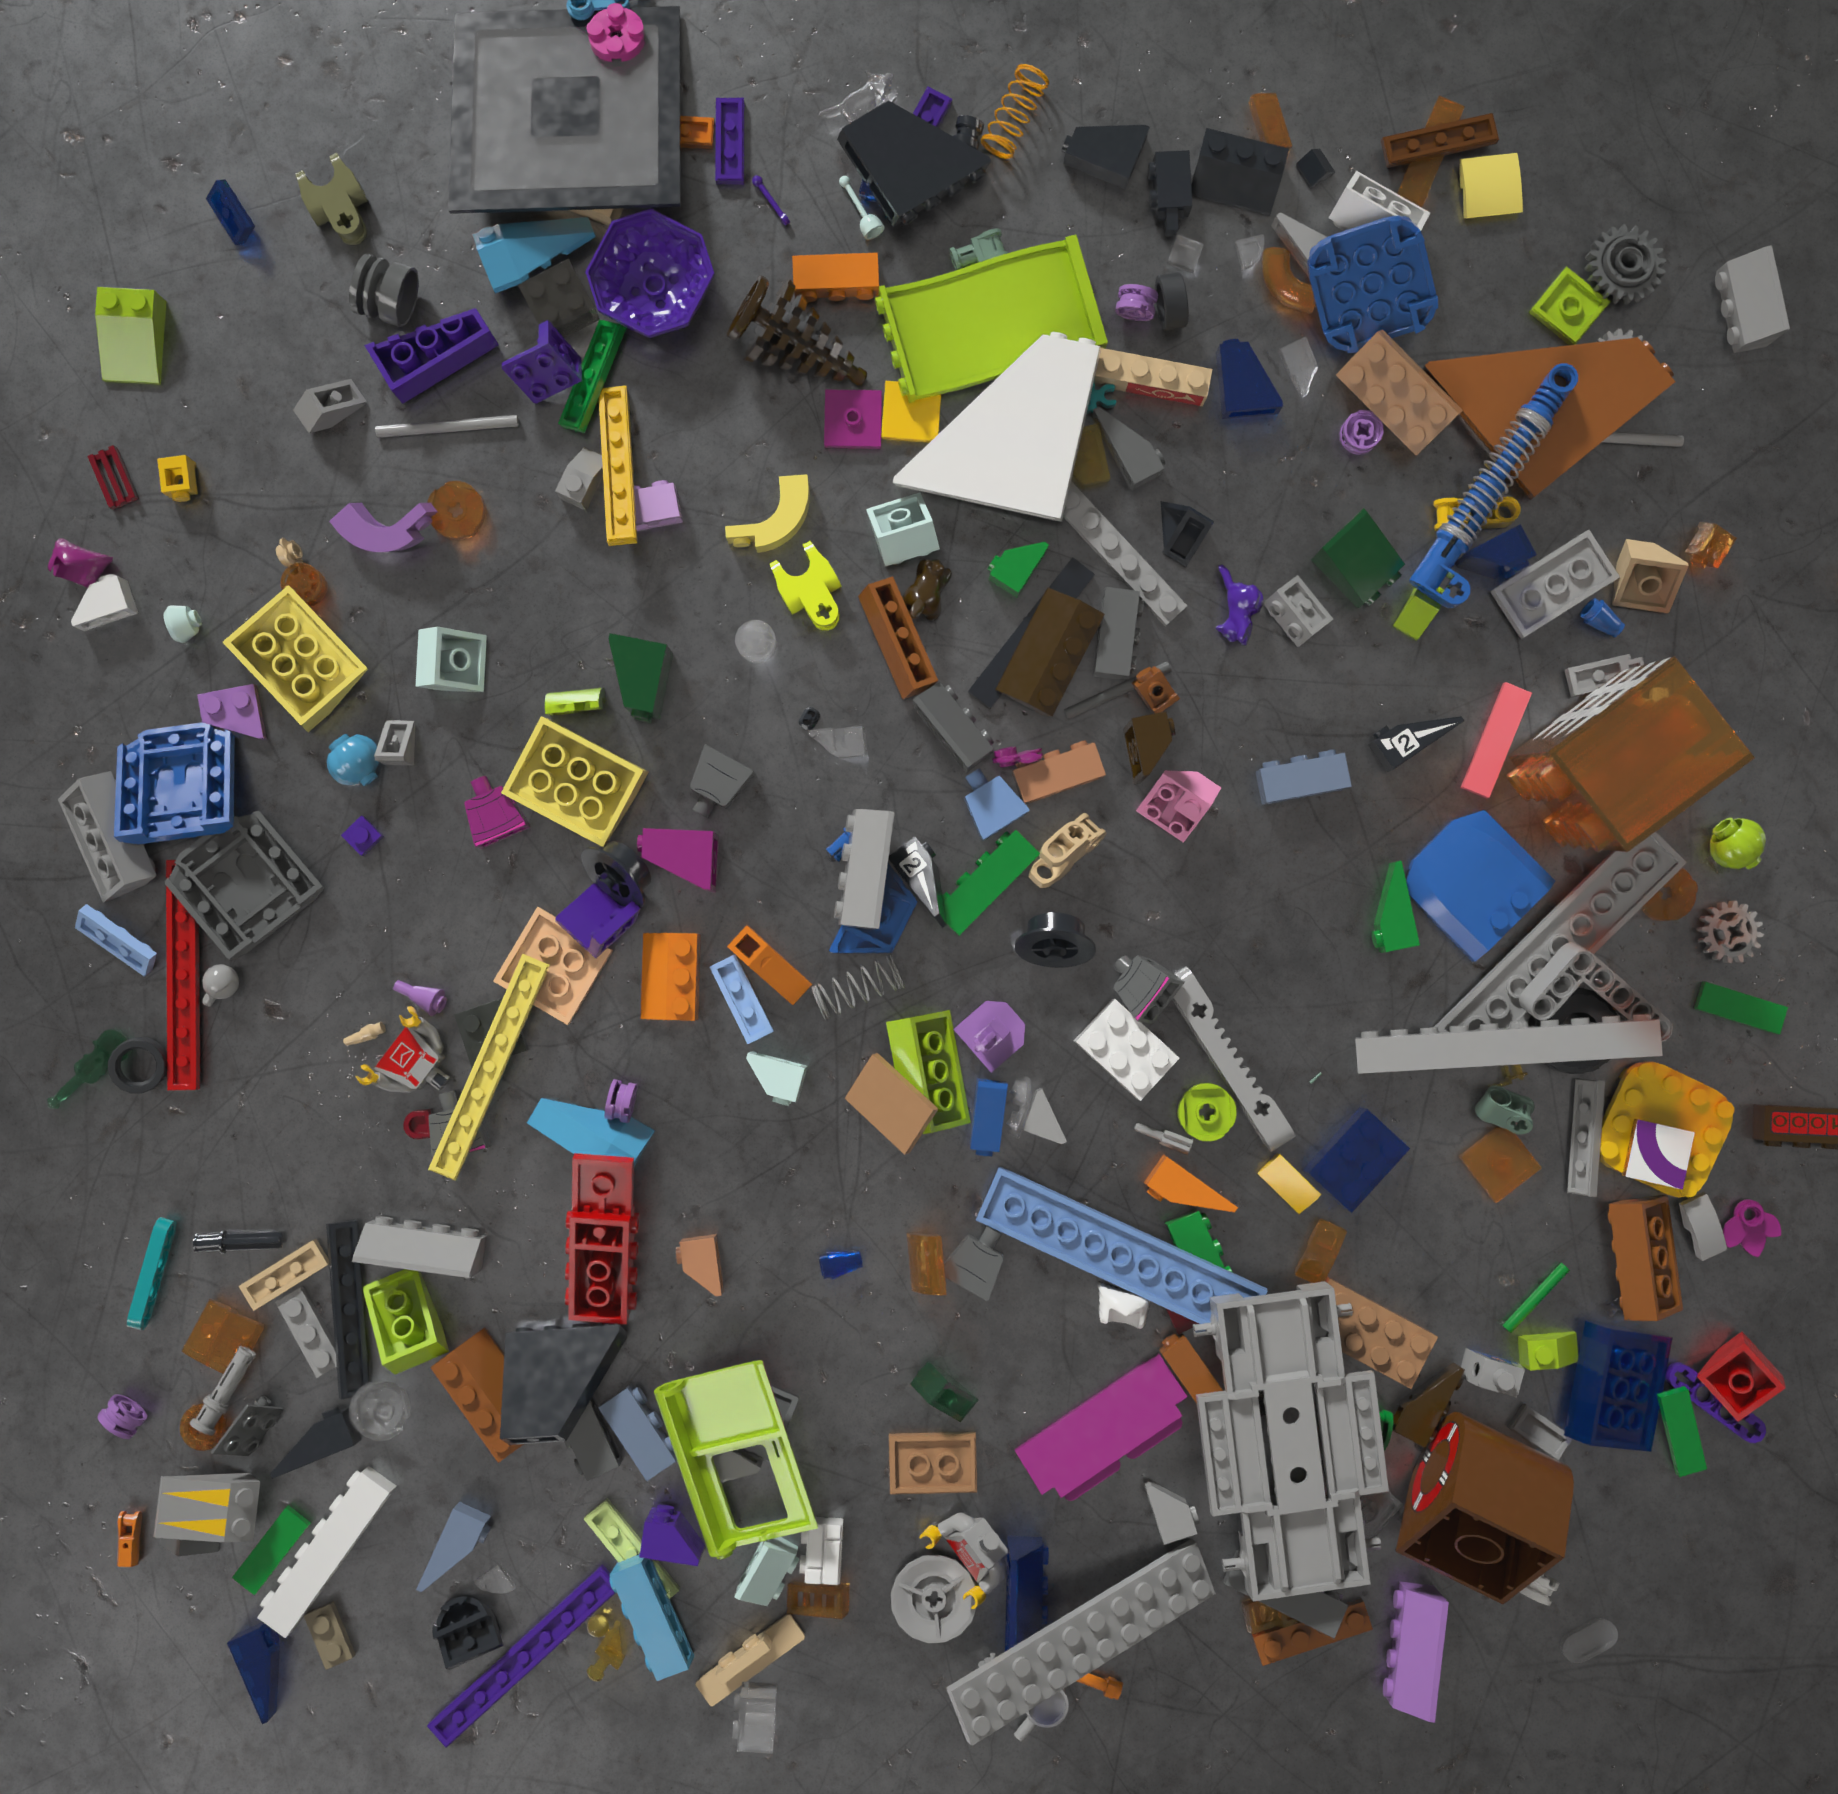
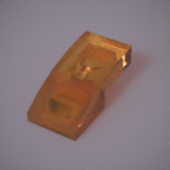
(1321, 1252)
(1262, 1617)

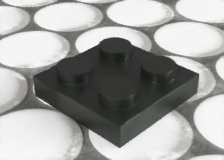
(475, 1026)

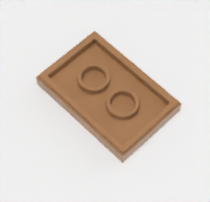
(891, 1103)
(932, 1463)

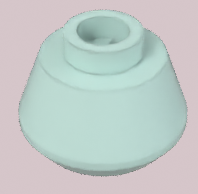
(182, 622)

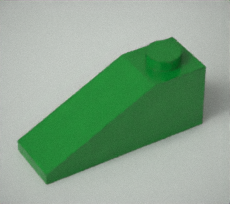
(1394, 918)

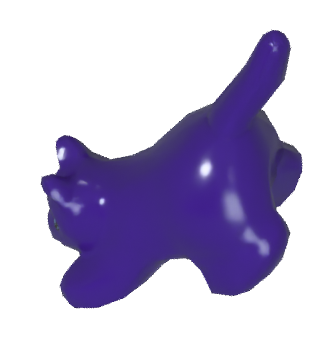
(1242, 604)

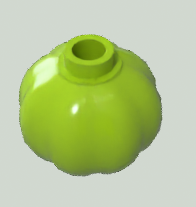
(1737, 843)

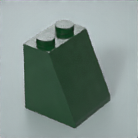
(1360, 560)
(641, 674)

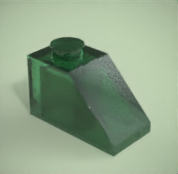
(943, 1392)

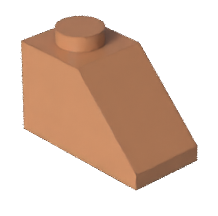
(702, 1262)

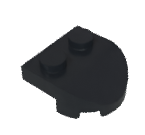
(465, 1631)

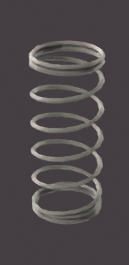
(818, 988)

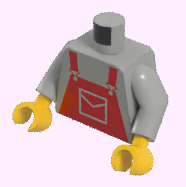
(410, 1059)
(976, 1547)

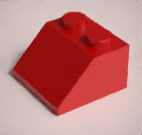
(1741, 1377)

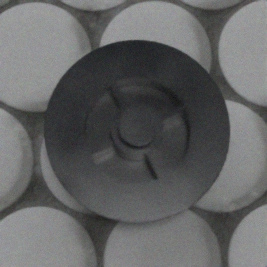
(617, 872)
(1055, 941)

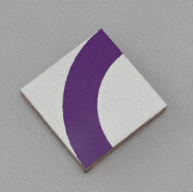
(1658, 1154)

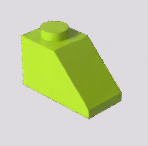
(1547, 1350)

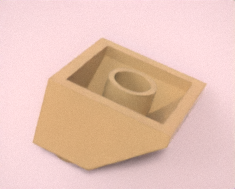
(1647, 577)

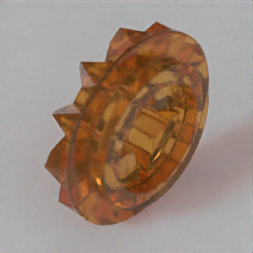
(201, 1441)

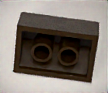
(1146, 742)

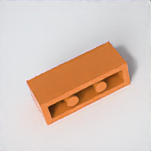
(836, 276)

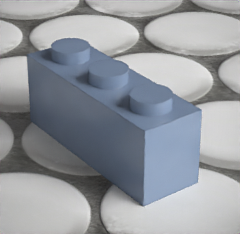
(1303, 777)
(639, 1430)

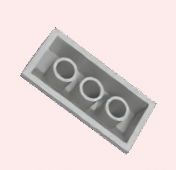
(91, 816)
(865, 868)
(420, 1247)

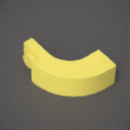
(782, 524)

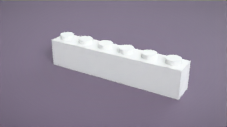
(326, 1552)

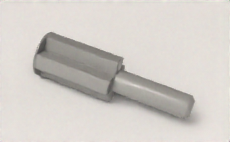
(1167, 1138)

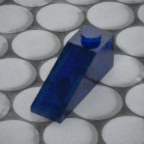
(257, 1660)

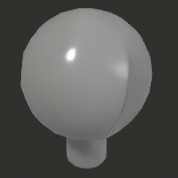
(219, 983)

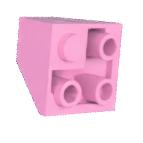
(1179, 801)

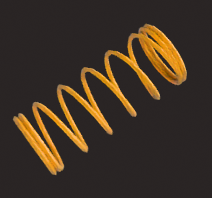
(1002, 140)

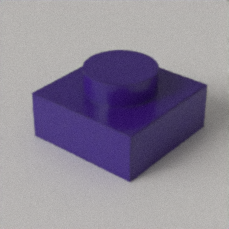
(362, 835)

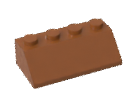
(1645, 1258)
(475, 1383)

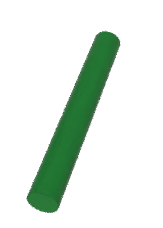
(1535, 1298)

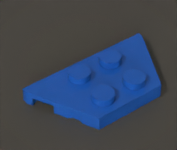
(895, 913)

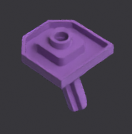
(992, 1033)

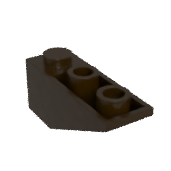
(1421, 1409)

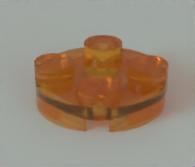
(471, 502)
(1680, 904)

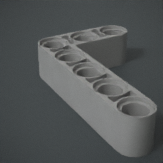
(1584, 971)

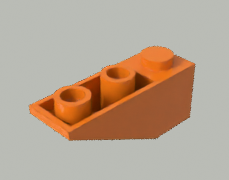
(769, 965)

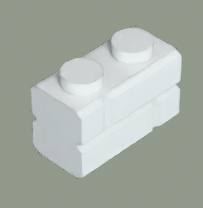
(823, 1552)

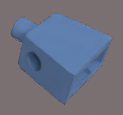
(992, 804)

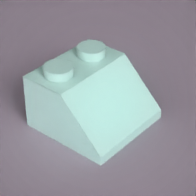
(903, 529)
(450, 660)
(778, 1076)
(766, 1570)

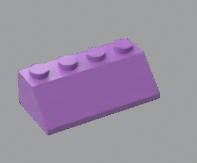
(1416, 1650)

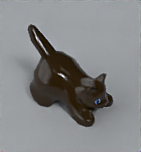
(925, 592)

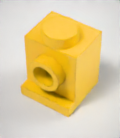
(171, 471)

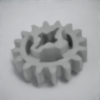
(1742, 927)

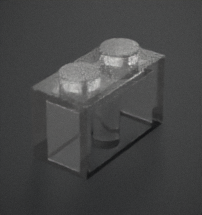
(756, 1717)

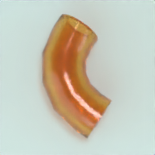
(1282, 282)

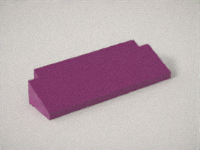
(1115, 1422)

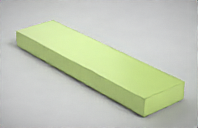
(622, 1539)

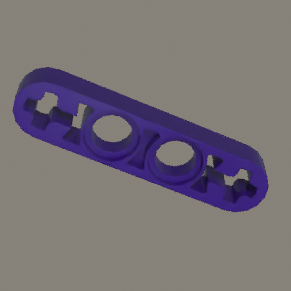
(1712, 1405)

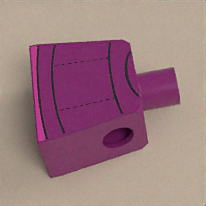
(492, 814)

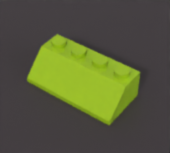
(929, 1059)

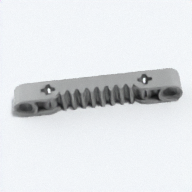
(1270, 1125)

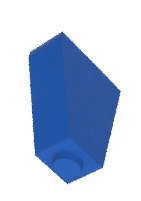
(988, 1116)

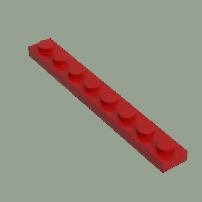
(182, 994)

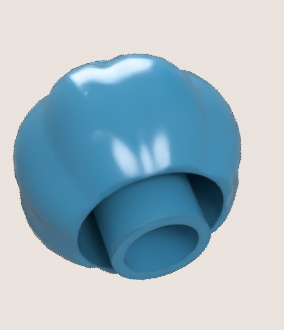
(352, 760)

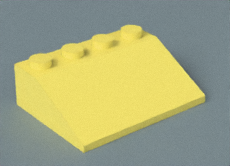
(296, 658)
(574, 781)

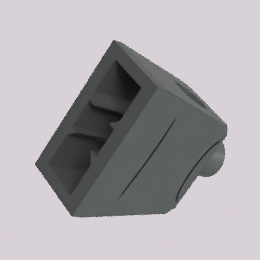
(718, 780)
(976, 1263)

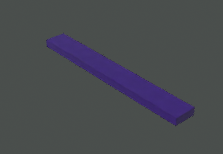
(522, 1657)

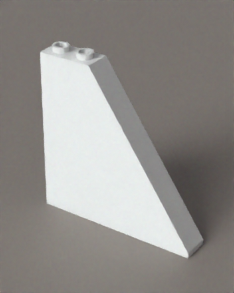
(1018, 436)

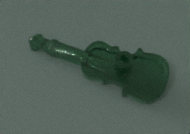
(92, 1065)

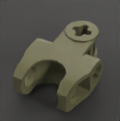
(336, 202)

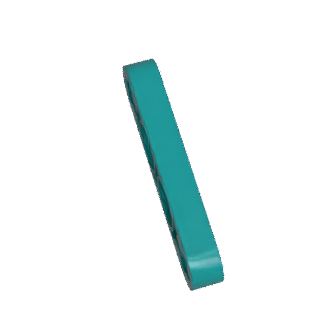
(151, 1273)

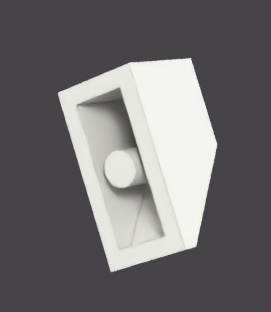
(104, 603)

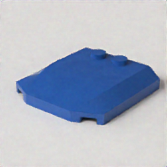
(175, 784)
(1475, 882)

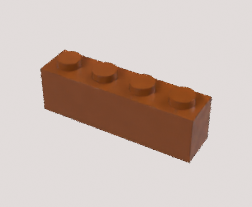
(897, 637)

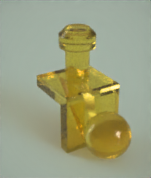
(608, 1648)

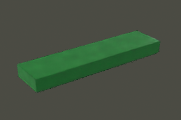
(594, 374)

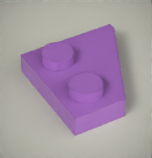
(234, 710)

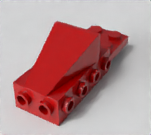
(601, 1240)

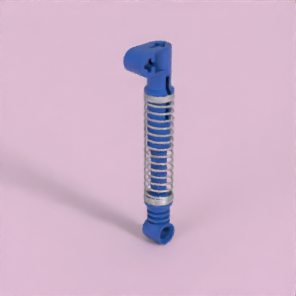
(1479, 501)

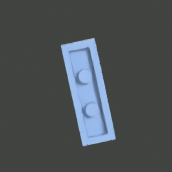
(115, 940)
(741, 999)

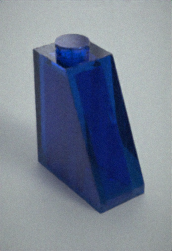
(1244, 383)

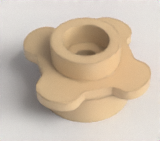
(289, 552)

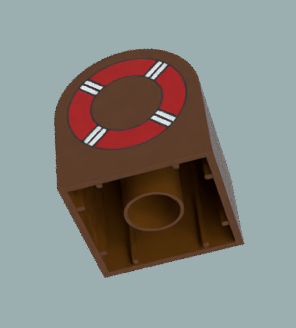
(1486, 1509)

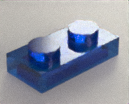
(230, 212)

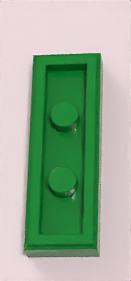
(1740, 1008)
(1681, 1431)
(271, 1550)

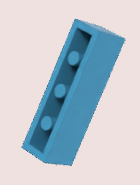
(651, 1617)

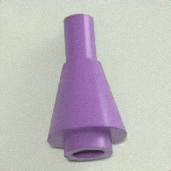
(428, 999)

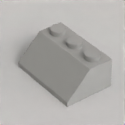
(1752, 300)

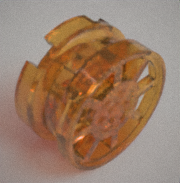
(306, 582)

